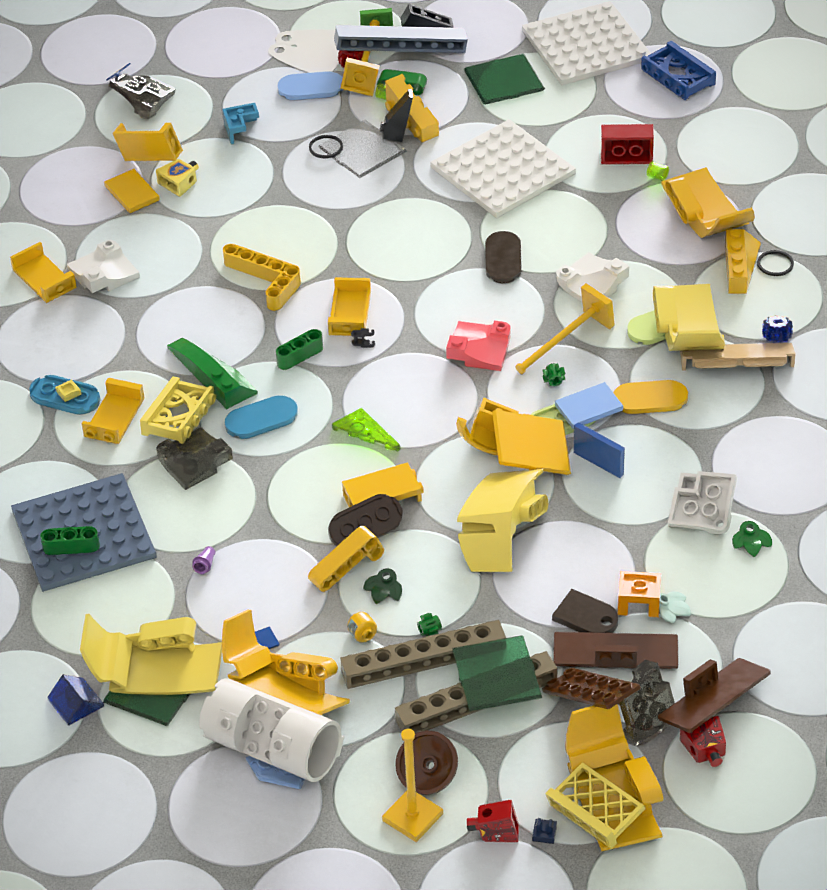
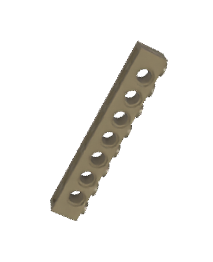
(414, 655)
(451, 703)

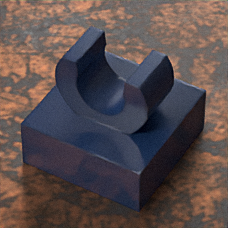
(544, 831)

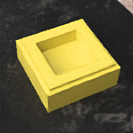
(68, 390)

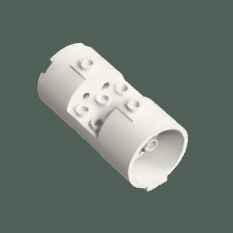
(271, 730)

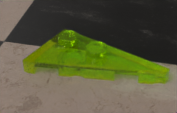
(364, 427)

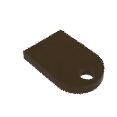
(585, 614)

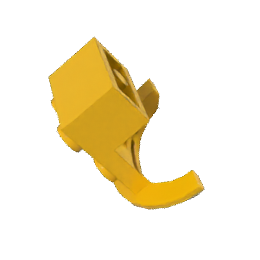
(482, 430)

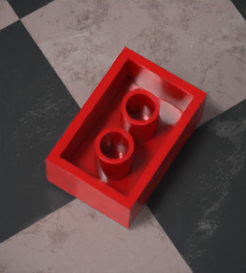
(627, 143)

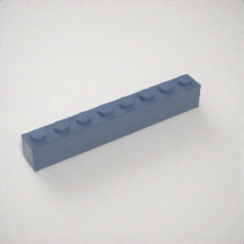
(400, 39)

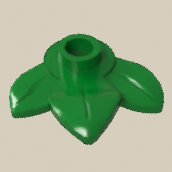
(751, 540)

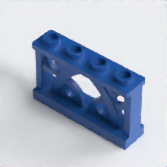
(676, 56)

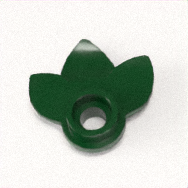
(382, 588)

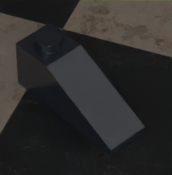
(420, 17)
(396, 119)

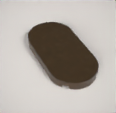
(503, 256)
(378, 514)

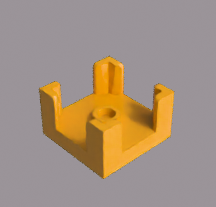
(639, 588)

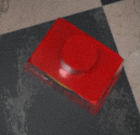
(706, 742)
(496, 822)

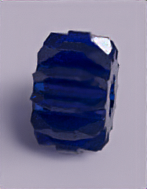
(777, 329)

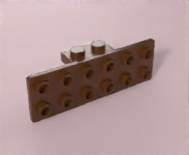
(615, 649)
(590, 688)
(712, 691)

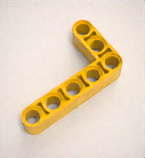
(283, 275)

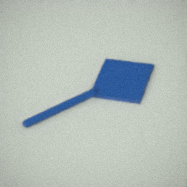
(266, 638)

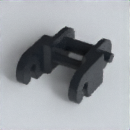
(362, 341)

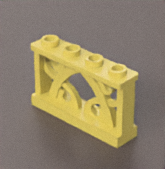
(157, 424)

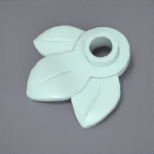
(673, 605)

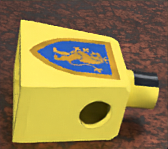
(177, 176)

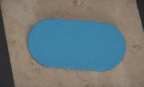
(44, 393)
(261, 417)

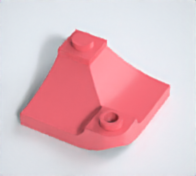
(480, 344)

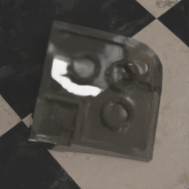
(143, 93)
(195, 458)
(644, 706)

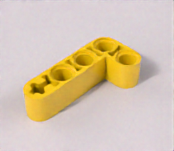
(345, 557)

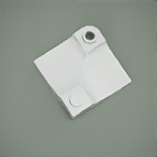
(104, 268)
(595, 271)
(703, 501)

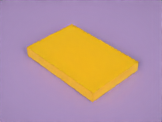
(131, 190)

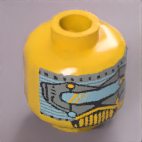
(362, 627)

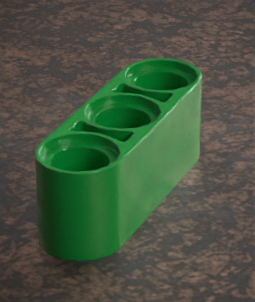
(416, 80)
(299, 349)
(70, 540)

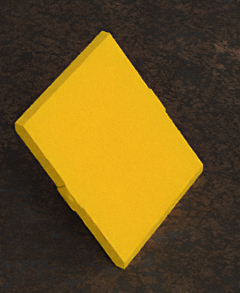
(531, 442)

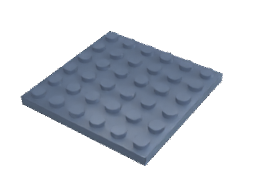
(100, 504)

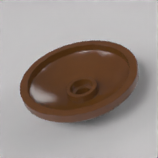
(428, 748)

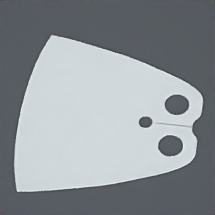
(313, 53)

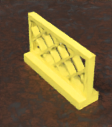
(587, 820)

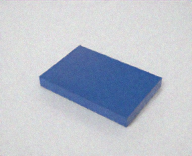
(599, 450)

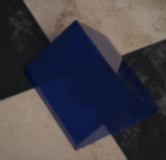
(74, 698)

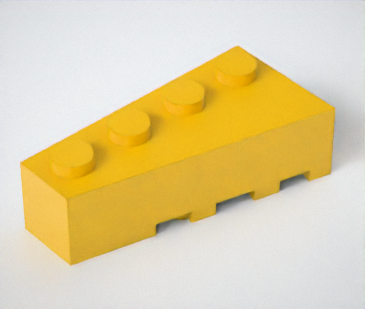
(420, 120)

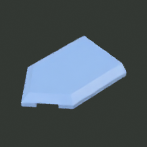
(272, 774)

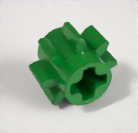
(553, 374)
(429, 624)

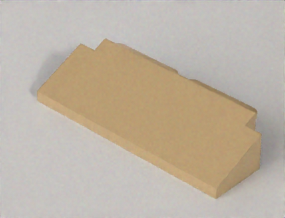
(741, 354)

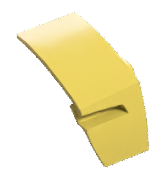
(687, 317)
(492, 516)
(154, 660)

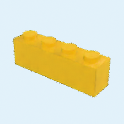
(741, 254)

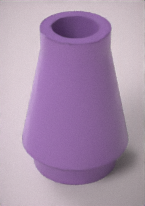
(203, 561)

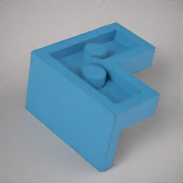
(237, 116)

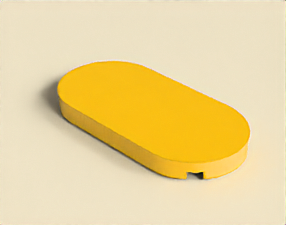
(651, 396)

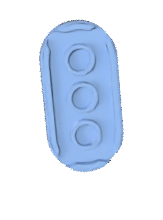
(310, 85)

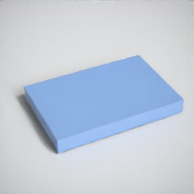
(589, 405)

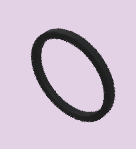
(325, 156)
(775, 273)

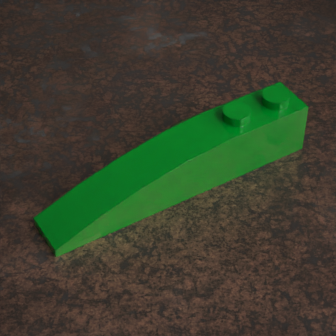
(228, 382)

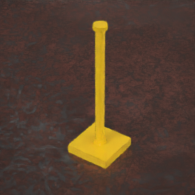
(360, 75)
(594, 305)
(411, 812)

